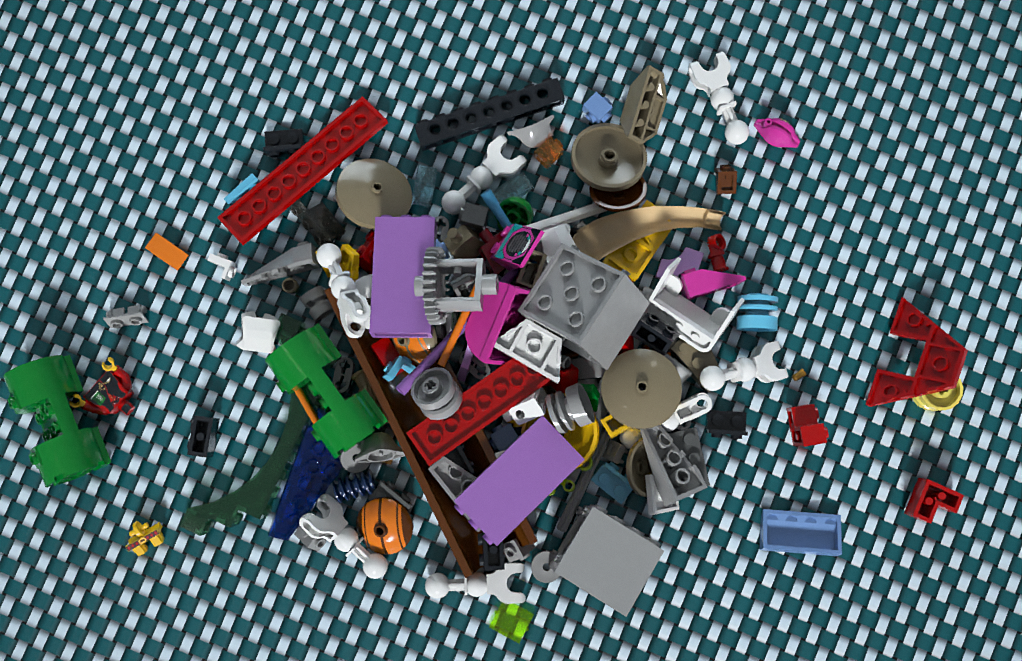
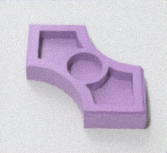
(689, 259)
(465, 366)

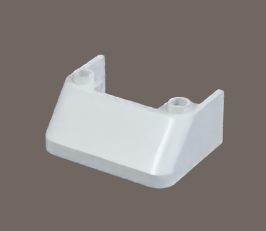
(688, 319)

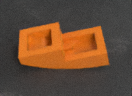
(166, 251)

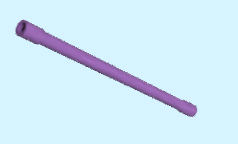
(405, 385)

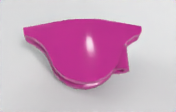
(777, 132)

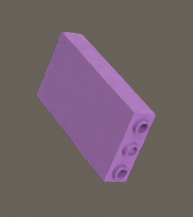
(396, 261)
(518, 481)

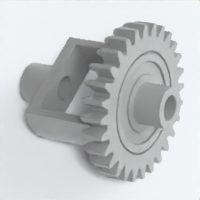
(433, 284)

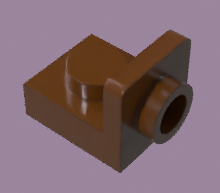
(726, 179)

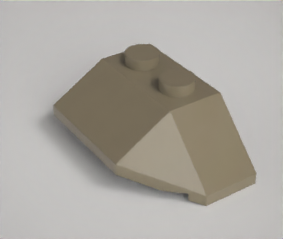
(644, 106)

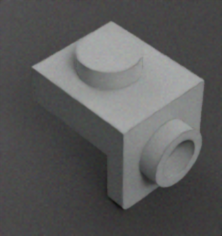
(309, 542)
(514, 551)

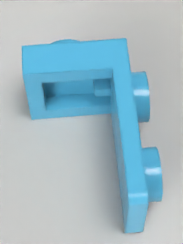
(393, 368)

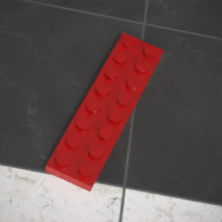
(479, 408)

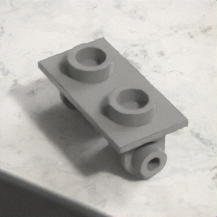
(117, 317)

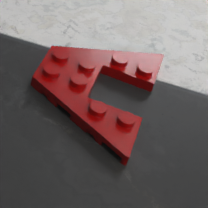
(938, 365)

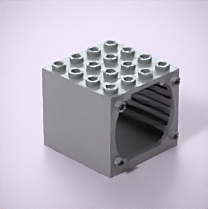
(585, 305)
(606, 558)

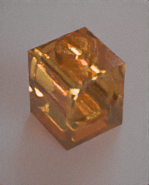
(549, 152)

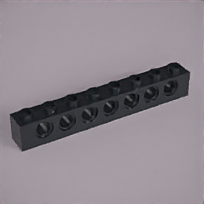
(446, 135)

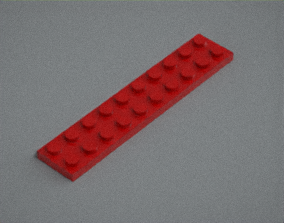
(302, 170)

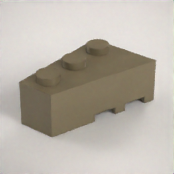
(693, 359)

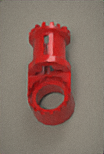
(717, 252)

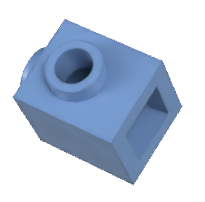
(597, 109)
(503, 437)

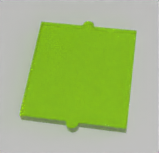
(511, 621)

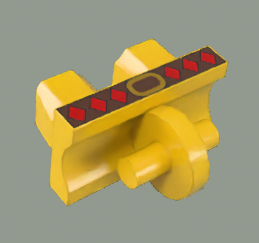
(140, 536)

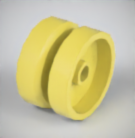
(940, 400)

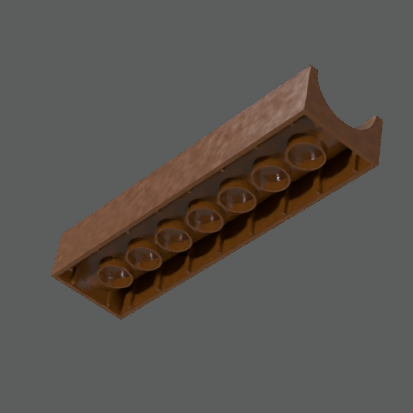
(403, 416)

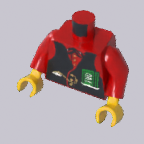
(109, 393)

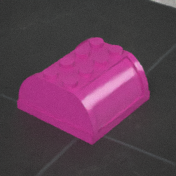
(498, 316)

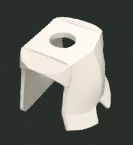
(552, 240)
(258, 333)

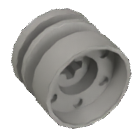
(570, 408)

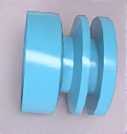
(757, 313)

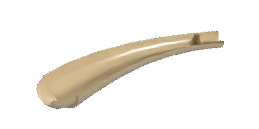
(621, 228)

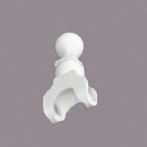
(721, 97)
(482, 176)
(343, 288)
(744, 369)
(685, 411)
(345, 538)
(476, 585)

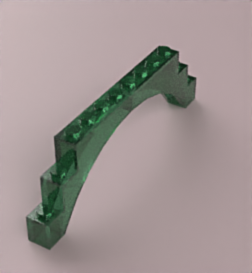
(258, 493)

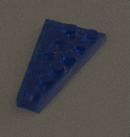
(307, 481)

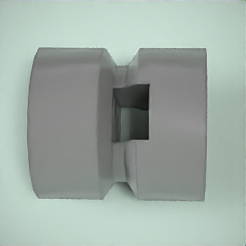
(317, 302)

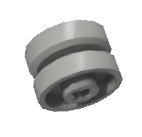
(436, 393)

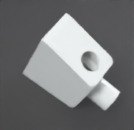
(529, 408)

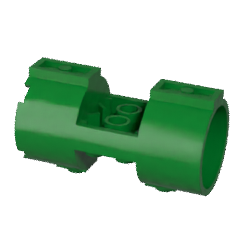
(304, 362)
(45, 389)

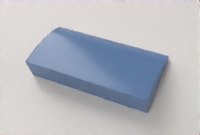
(800, 532)

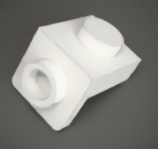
(222, 260)

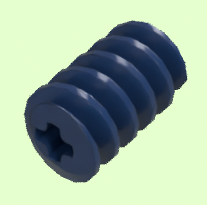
(354, 486)

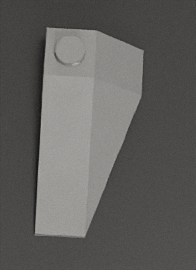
(292, 262)
(463, 285)
(671, 470)
(452, 478)

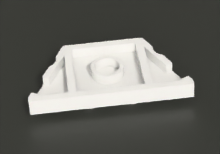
(533, 348)

